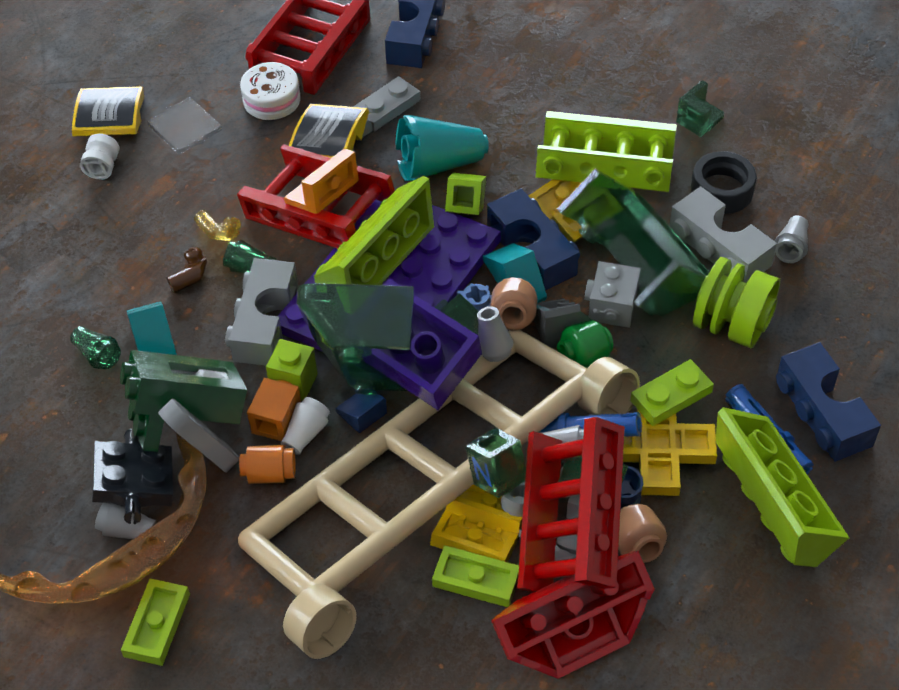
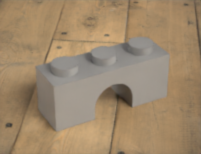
(698, 223)
(266, 289)

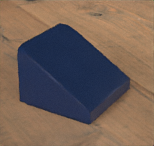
(362, 410)

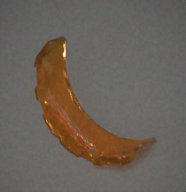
(134, 559)

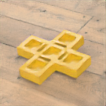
(664, 447)

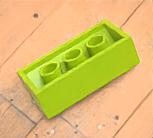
(383, 238)
(778, 487)

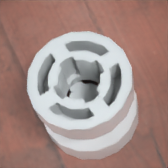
(99, 156)

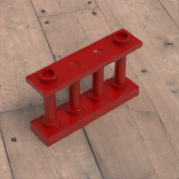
(325, 53)
(323, 227)
(598, 507)

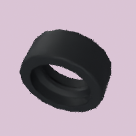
(730, 165)

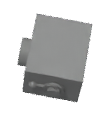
(613, 294)

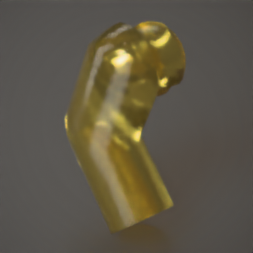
(220, 231)

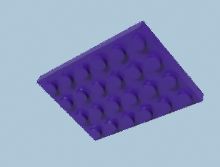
(436, 267)

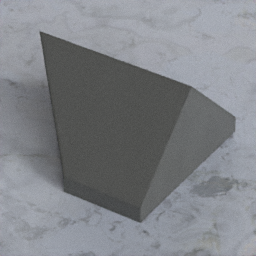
(554, 317)

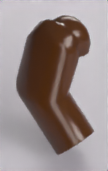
(192, 271)

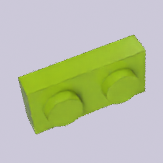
(671, 392)
(476, 576)
(155, 622)

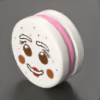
(270, 91)

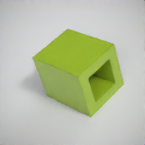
(465, 193)
(293, 364)

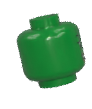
(585, 342)

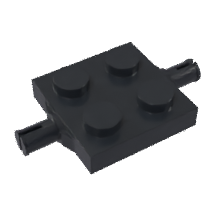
(132, 476)

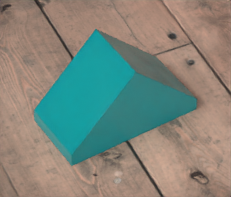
(517, 263)
(151, 329)

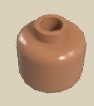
(515, 301)
(641, 532)

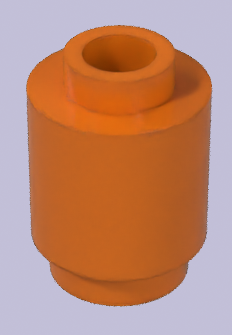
(268, 464)

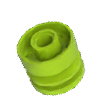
(731, 300)

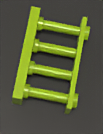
(624, 149)

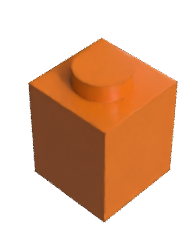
(273, 408)

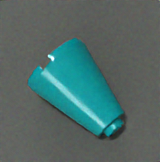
(436, 146)

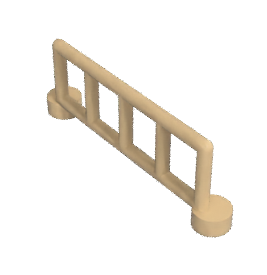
(322, 618)

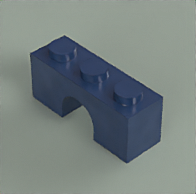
(411, 37)
(523, 221)
(837, 425)

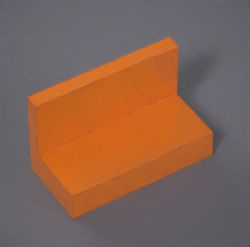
(325, 183)

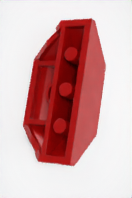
(573, 621)

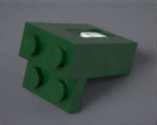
(201, 385)

